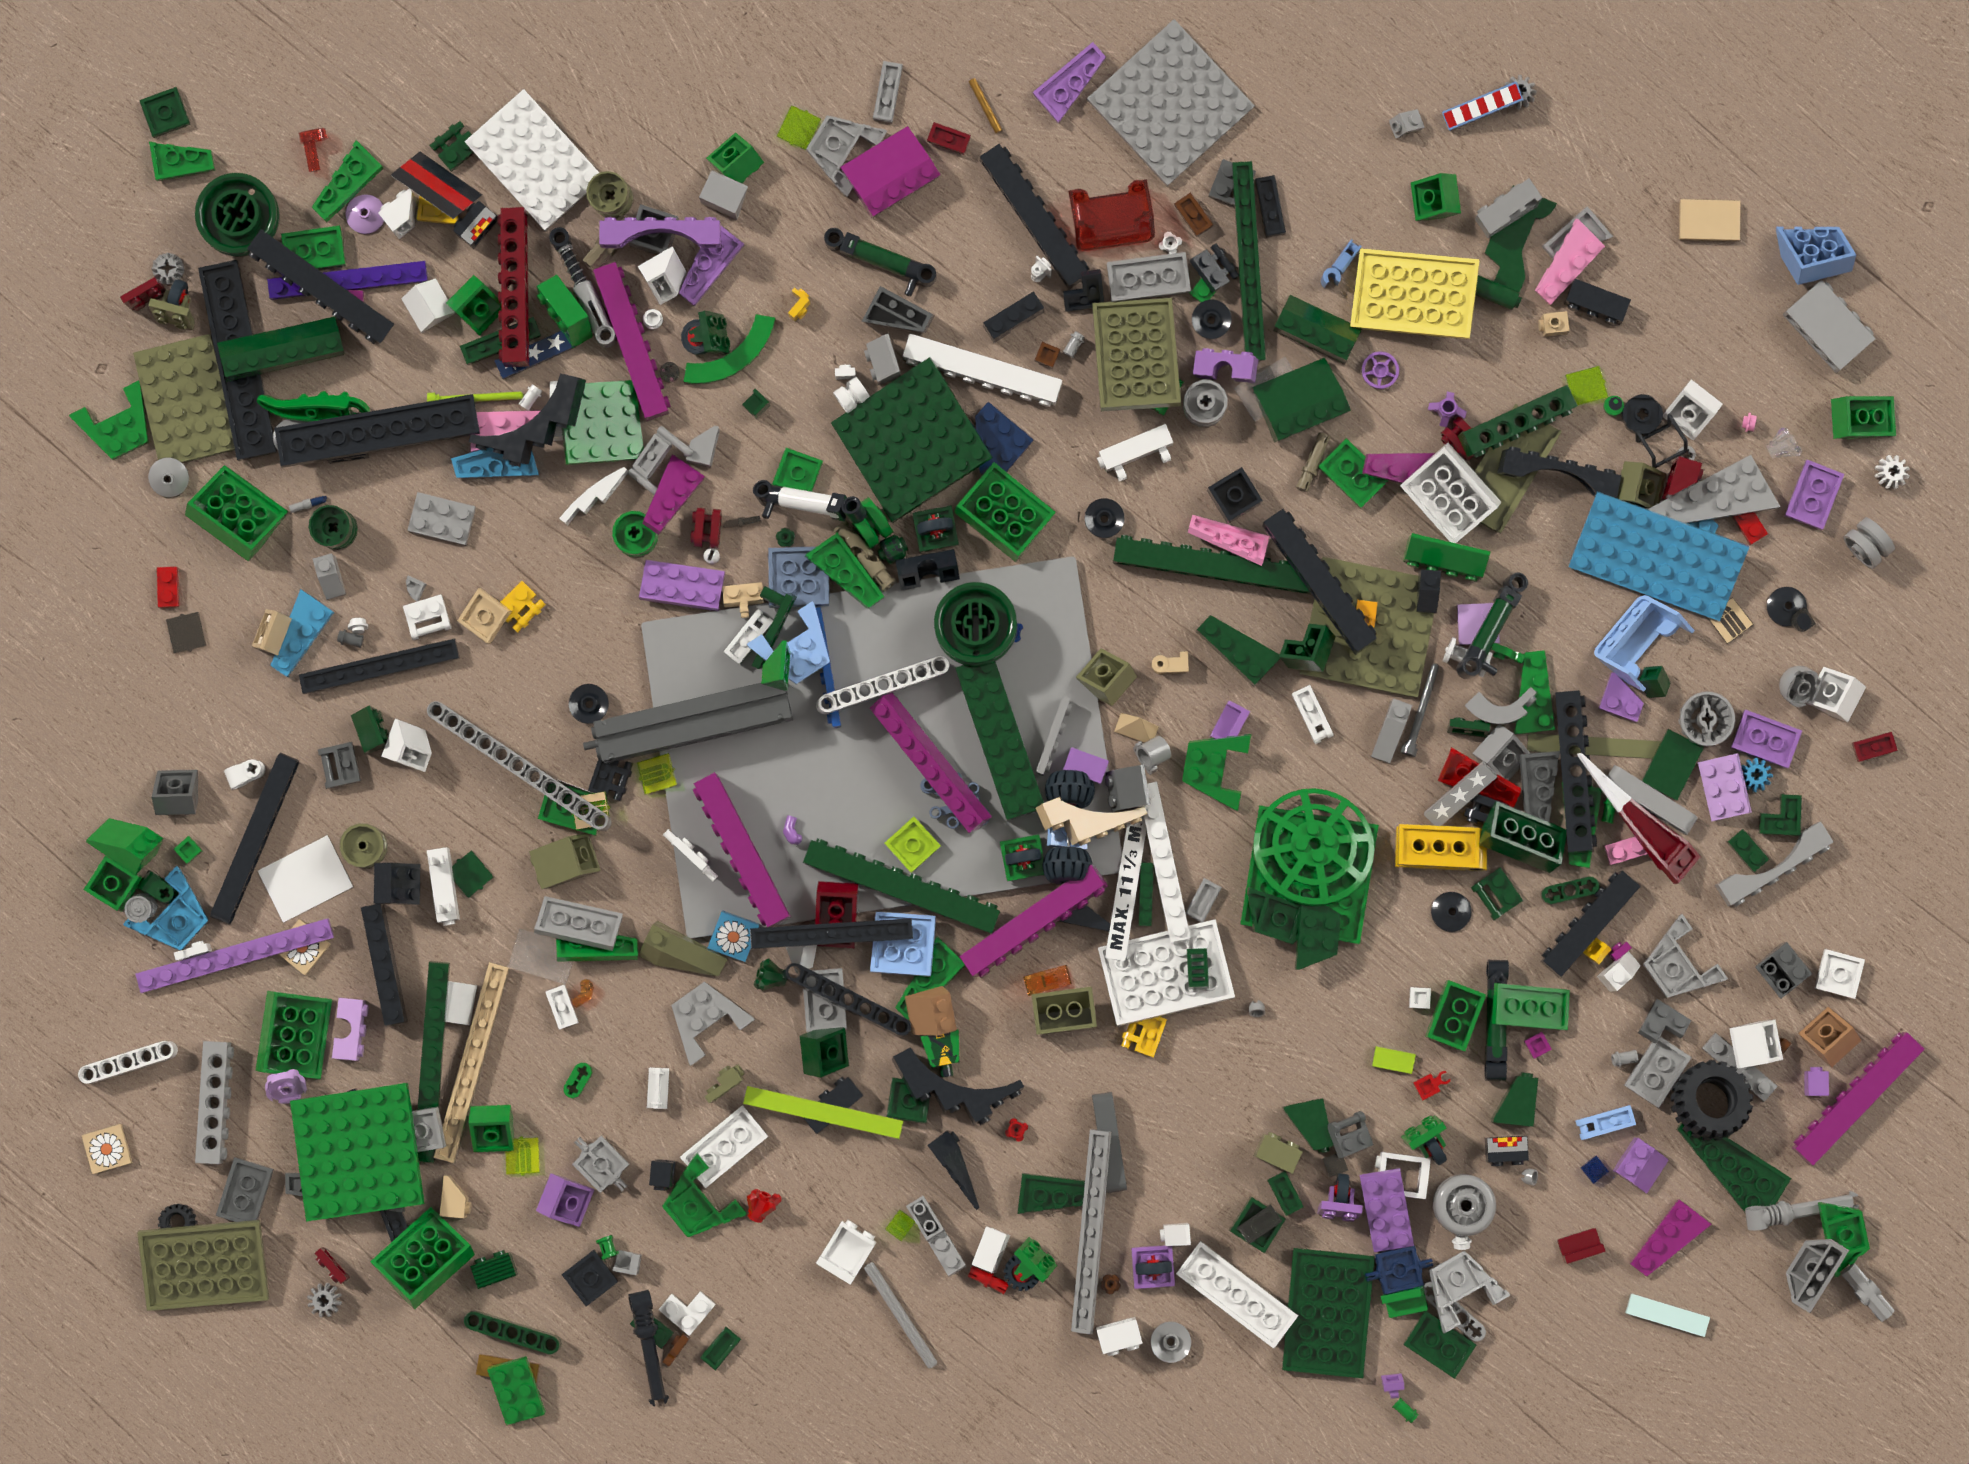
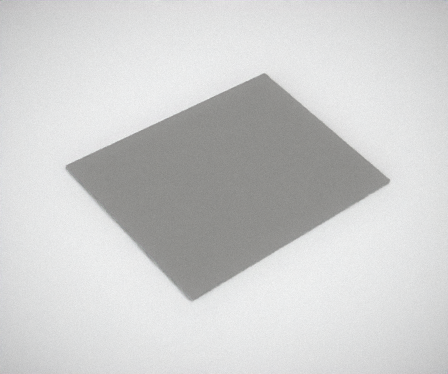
(855, 779)

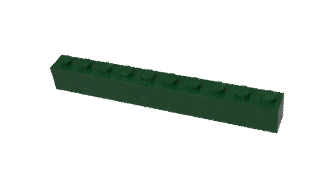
(1206, 564)
(901, 886)

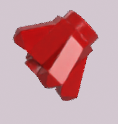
(761, 1204)

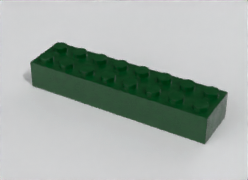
(1000, 739)

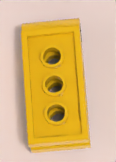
(1472, 855)

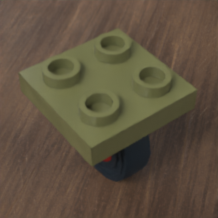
(174, 307)

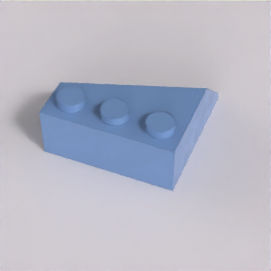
(1815, 252)

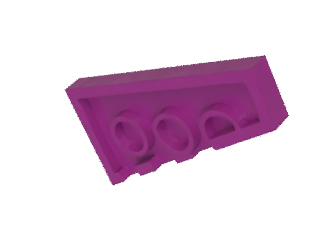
(1669, 1237)

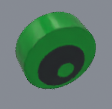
(1613, 405)

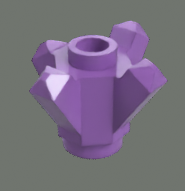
(1447, 409)

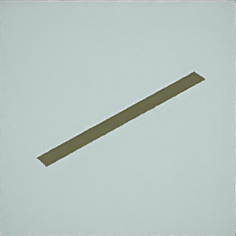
(1597, 746)

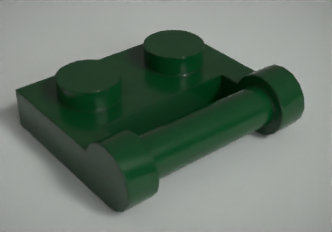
(1502, 890)

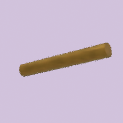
(985, 105)

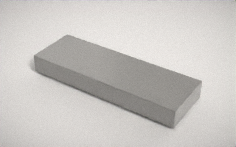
(887, 92)

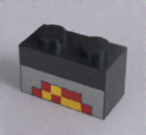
(475, 224)
(1506, 1149)

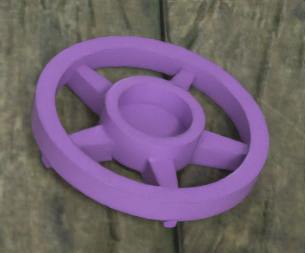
(1380, 370)

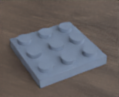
(797, 575)

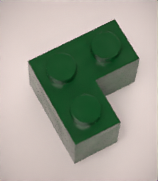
(1311, 652)

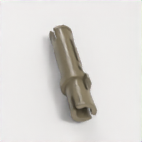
(1311, 466)

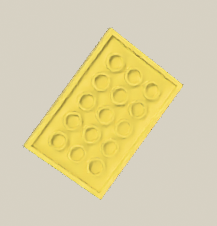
(1415, 293)

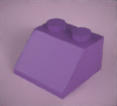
(1640, 1165)
(565, 1200)

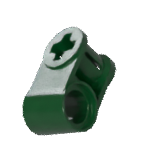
(156, 886)

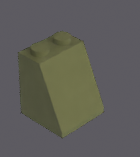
(564, 860)

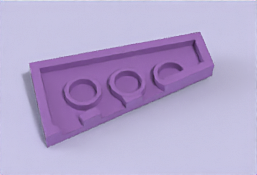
(1066, 85)
(709, 266)

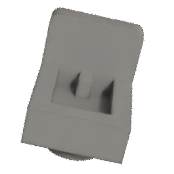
(1406, 123)

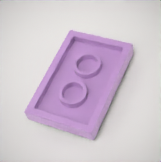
(1724, 787)

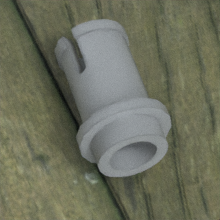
(1074, 344)
(1624, 1058)

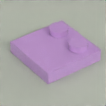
(1470, 620)

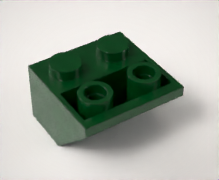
(370, 729)

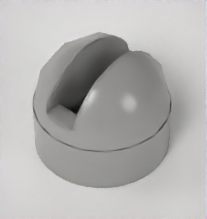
(1256, 1009)
(1530, 1177)

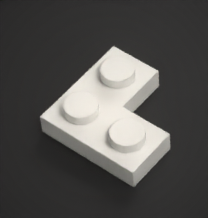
(689, 1316)

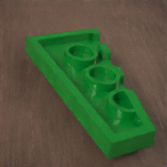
(624, 949)

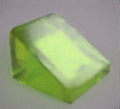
(900, 1225)

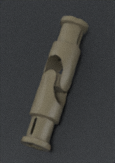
(867, 558)

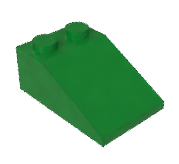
(1863, 417)
(126, 843)

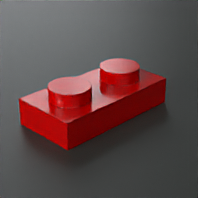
(1750, 527)
(167, 587)

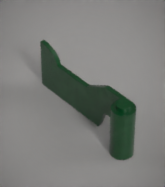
(1506, 251)

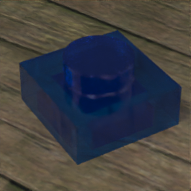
(1594, 1169)

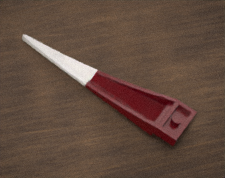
(1663, 845)

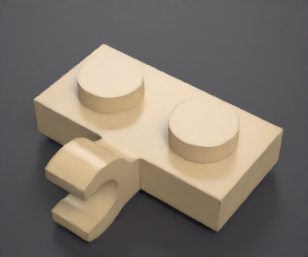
(742, 596)

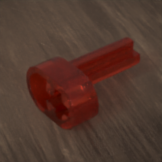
(309, 138)

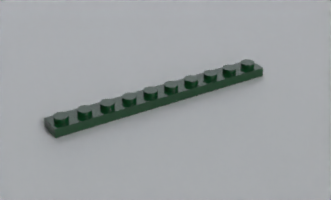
(1248, 259)
(433, 1041)

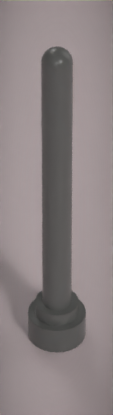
(1409, 747)

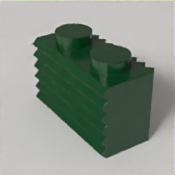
(493, 1270)

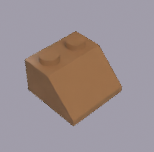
(931, 1012)
(1830, 1036)

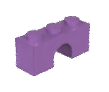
(1209, 362)

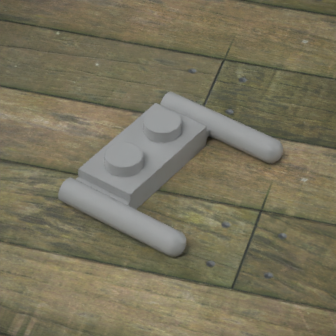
(653, 456)

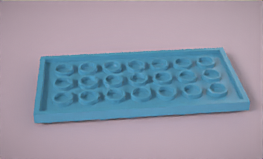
(1658, 556)

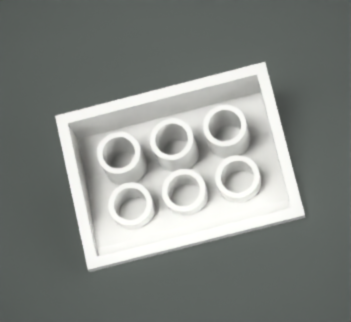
(1450, 493)

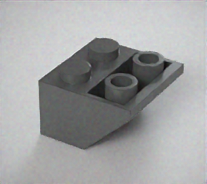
(1783, 969)

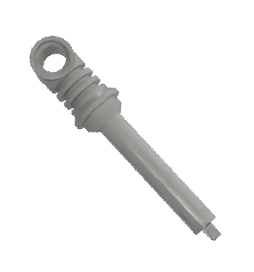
(1783, 1213)

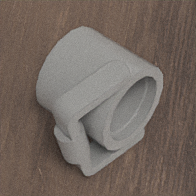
(1152, 753)

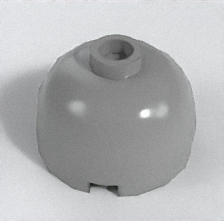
(1799, 685)

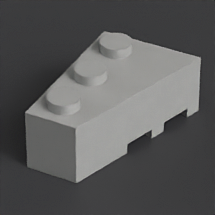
(1508, 208)

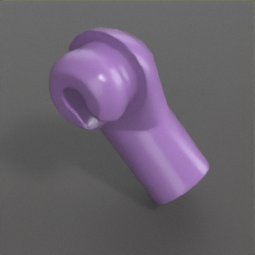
(789, 831)

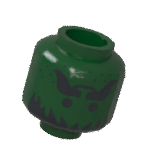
(892, 549)

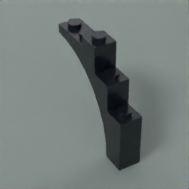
(559, 411)
(976, 1102)

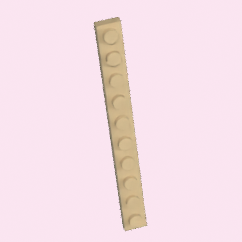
(472, 1060)

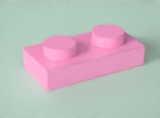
(1624, 850)

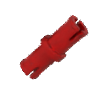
(988, 1279)

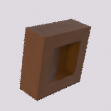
(1047, 355)

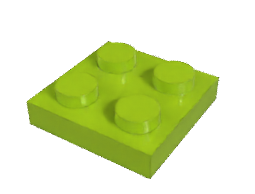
(912, 844)

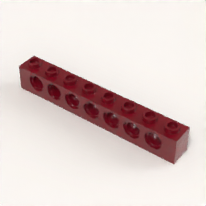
(520, 355)

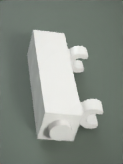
(1135, 448)
(443, 886)

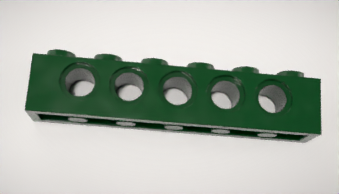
(1560, 397)

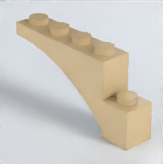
(1082, 823)

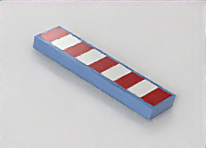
(1482, 106)

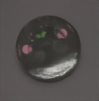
(669, 372)

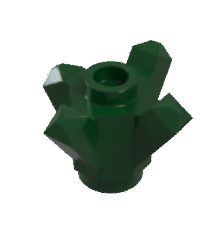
(769, 976)

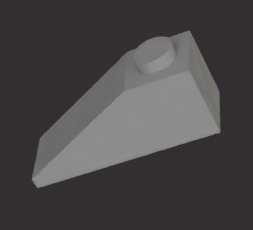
(1391, 730)

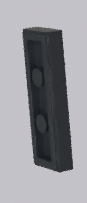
(1270, 206)

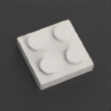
(1839, 974)

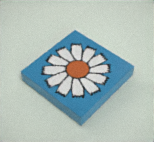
(732, 936)

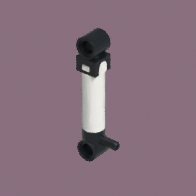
(834, 505)

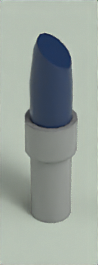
(307, 503)

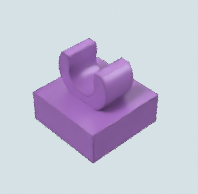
(1392, 1384)

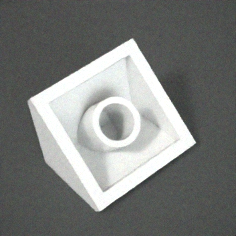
(427, 304)

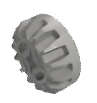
(1706, 701)

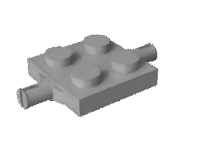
(600, 1164)

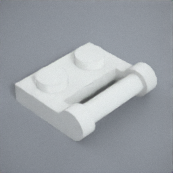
(426, 610)

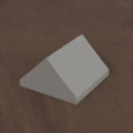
(723, 194)

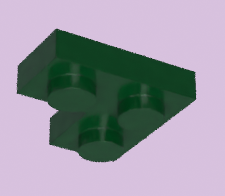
(1787, 821)

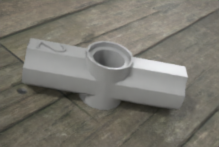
(1867, 1292)

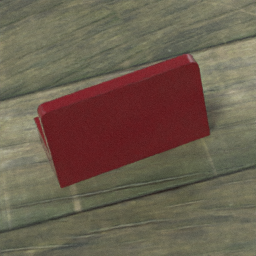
(1580, 1245)

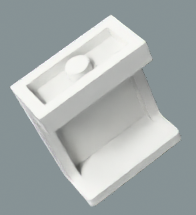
(846, 1251)

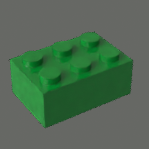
(1455, 1015)

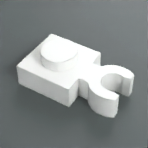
(197, 948)

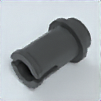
(350, 638)

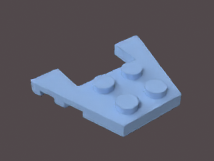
(807, 649)

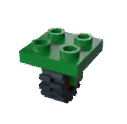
(1028, 1266)

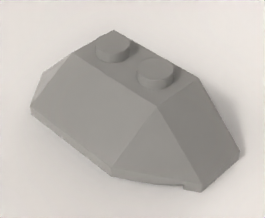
(1813, 1271)

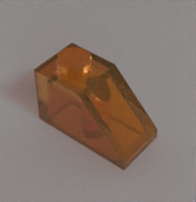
(1047, 980)

